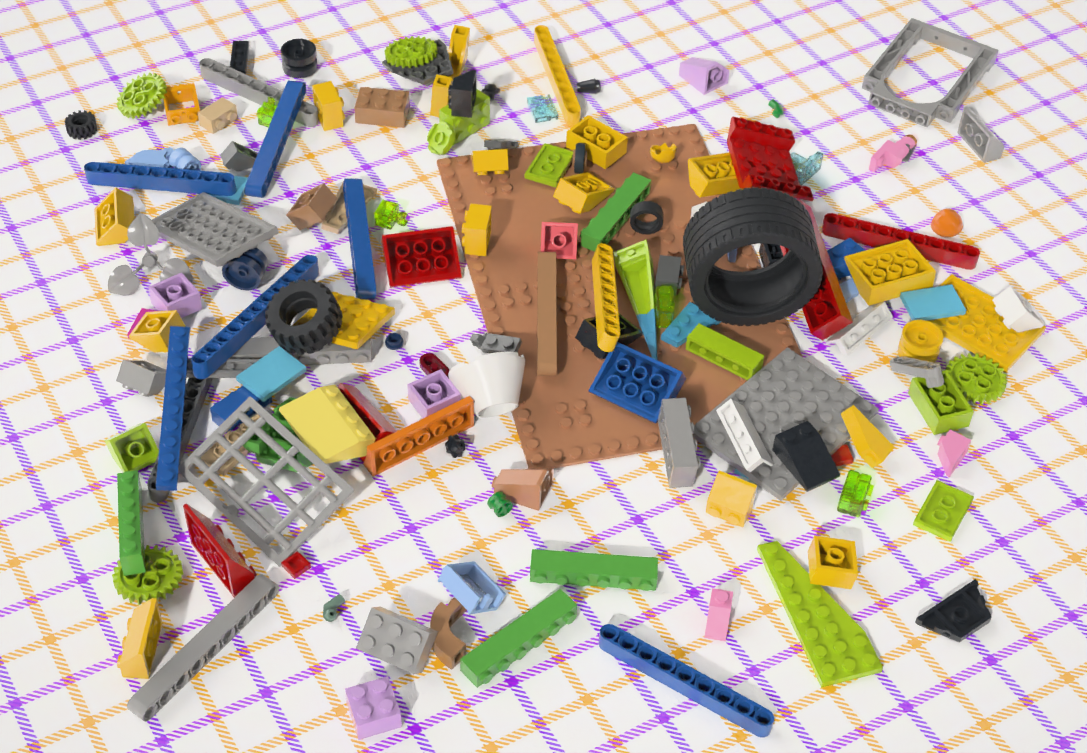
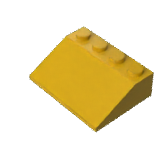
(889, 270)

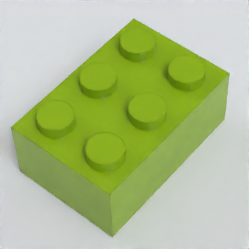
(467, 126)
(942, 406)

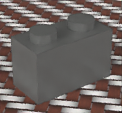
(669, 271)

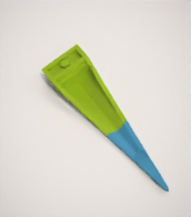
(637, 275)

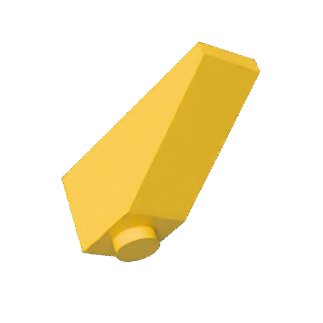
(866, 437)

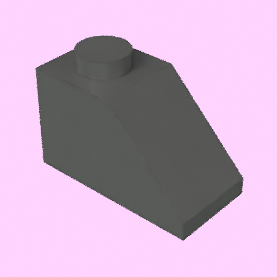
(238, 157)

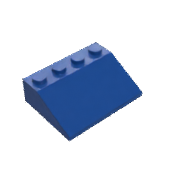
(636, 382)

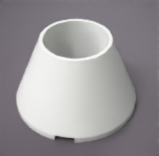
(491, 382)

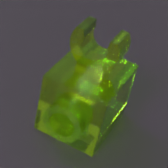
(266, 112)
(388, 214)

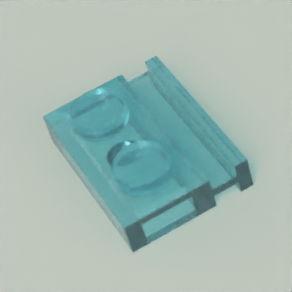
(542, 108)

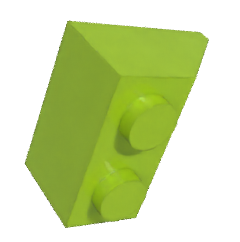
(133, 448)

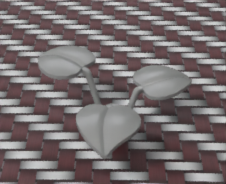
(144, 232)

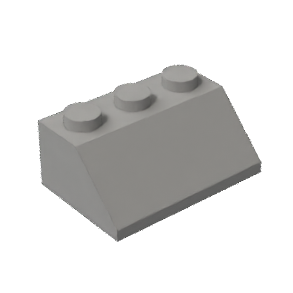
(979, 137)

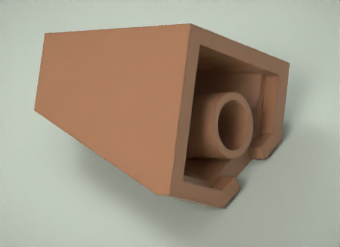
(525, 486)

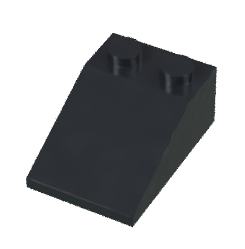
(588, 335)
(805, 456)

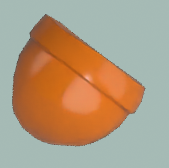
(947, 223)

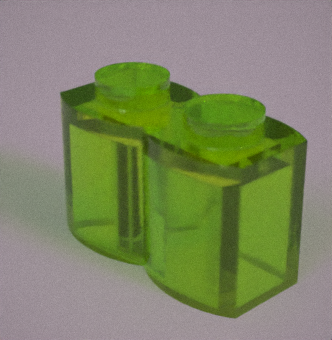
(664, 306)

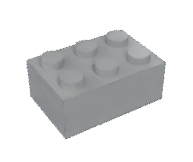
(396, 640)

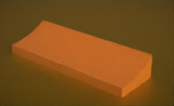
(419, 436)

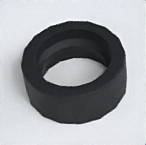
(646, 207)

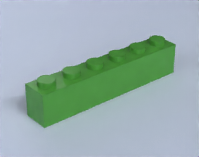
(615, 212)
(130, 523)
(594, 569)
(518, 638)

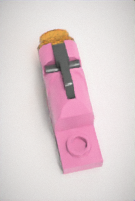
(893, 153)

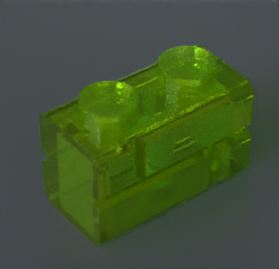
(854, 494)

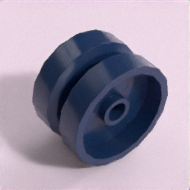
(247, 270)

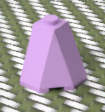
(703, 74)

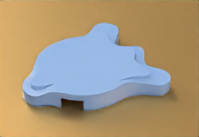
(152, 158)

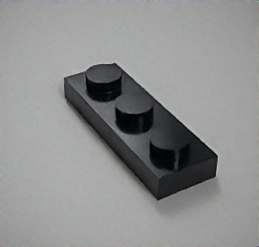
(239, 56)

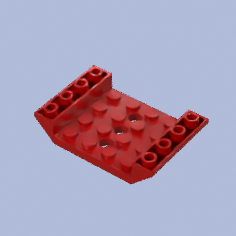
(763, 158)

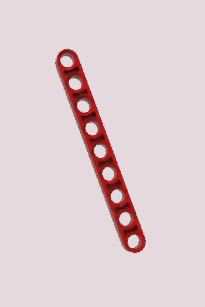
(878, 235)

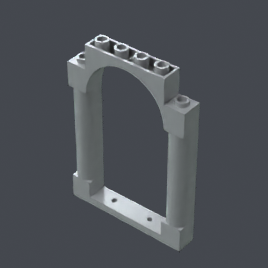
(945, 108)

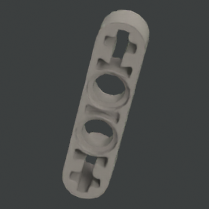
(915, 367)

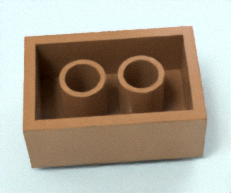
(382, 107)

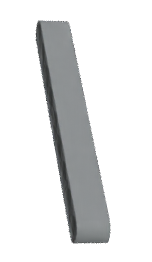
(251, 88)
(202, 648)

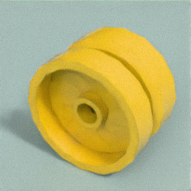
(920, 341)

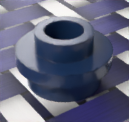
(394, 341)

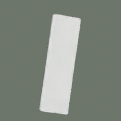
(862, 328)
(743, 435)

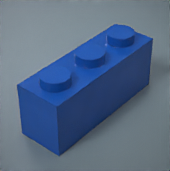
(223, 409)

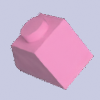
(952, 450)
(718, 614)

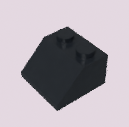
(463, 94)

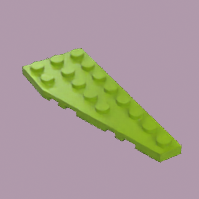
(828, 635)

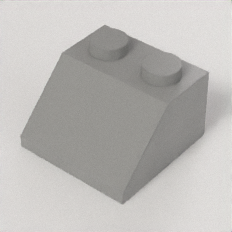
(141, 376)

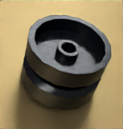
(299, 58)

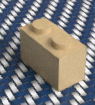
(217, 115)

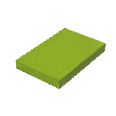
(549, 165)
(943, 510)

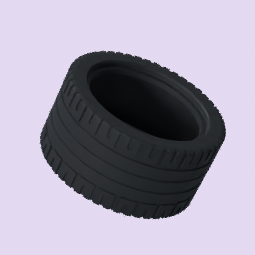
(744, 220)

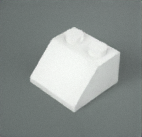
(1016, 311)

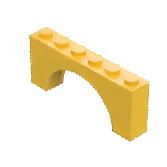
(458, 56)

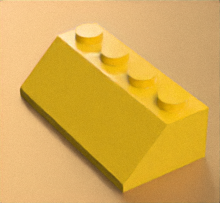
(712, 175)

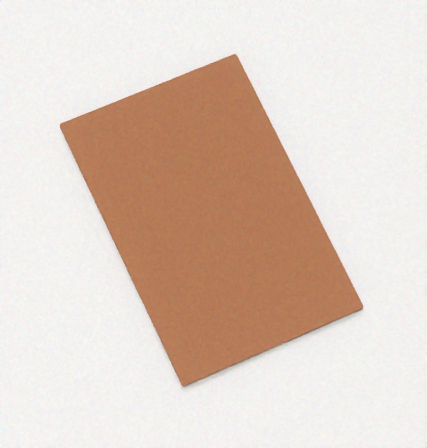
(557, 414)

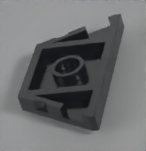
(957, 614)

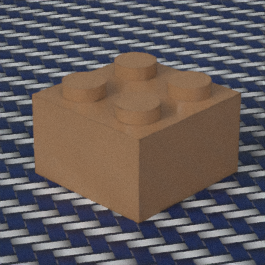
(312, 207)

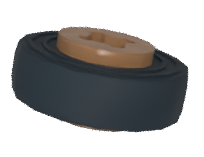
(579, 158)

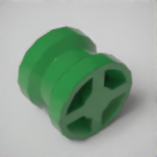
(500, 504)

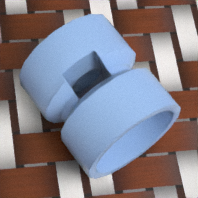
(183, 159)

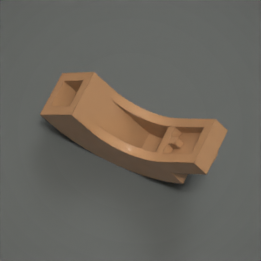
(446, 645)

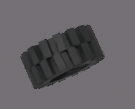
(81, 124)

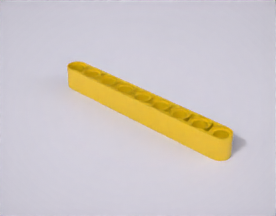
(557, 75)
(605, 298)

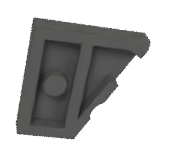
(495, 144)

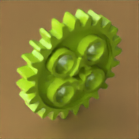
(410, 51)
(141, 95)
(977, 378)
(161, 576)

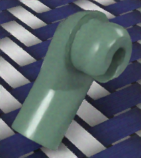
(331, 606)

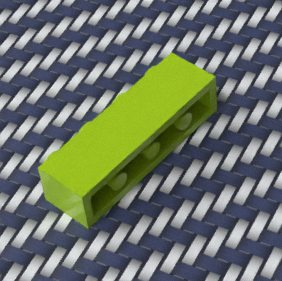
(724, 352)

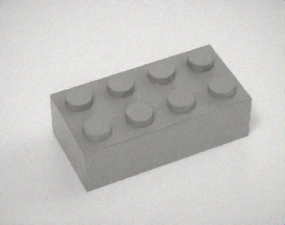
(678, 443)

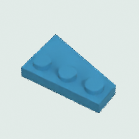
(684, 323)

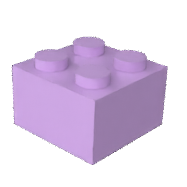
(175, 294)
(432, 393)
(373, 708)

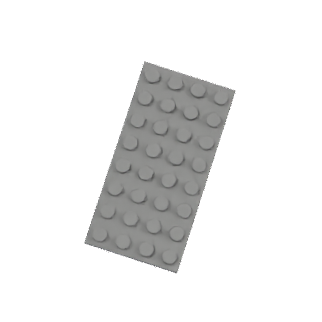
(213, 229)

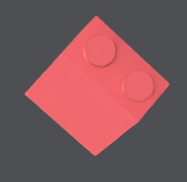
(559, 239)

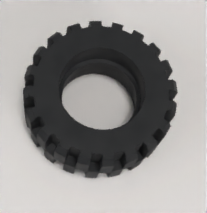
(295, 299)

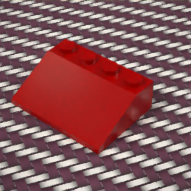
(421, 256)
(218, 551)

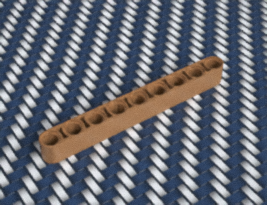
(546, 315)

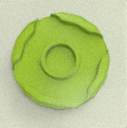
(440, 138)

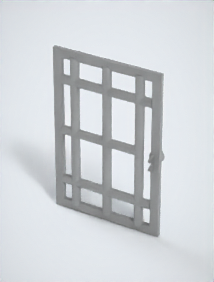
(265, 480)

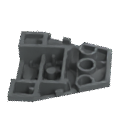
(425, 74)

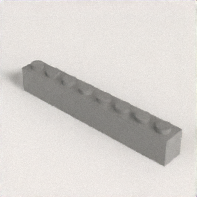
(331, 354)

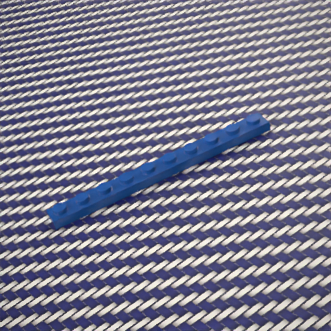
(173, 409)

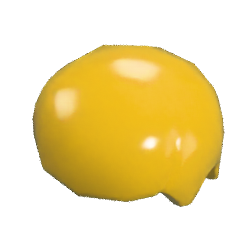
(663, 153)

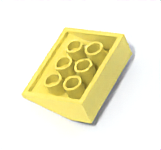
(328, 425)

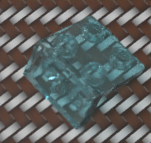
(805, 167)

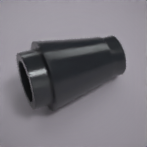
(589, 86)

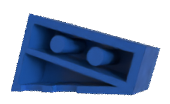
(837, 256)

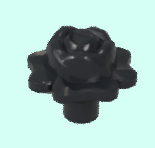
(491, 90)
(455, 446)

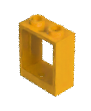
(187, 93)

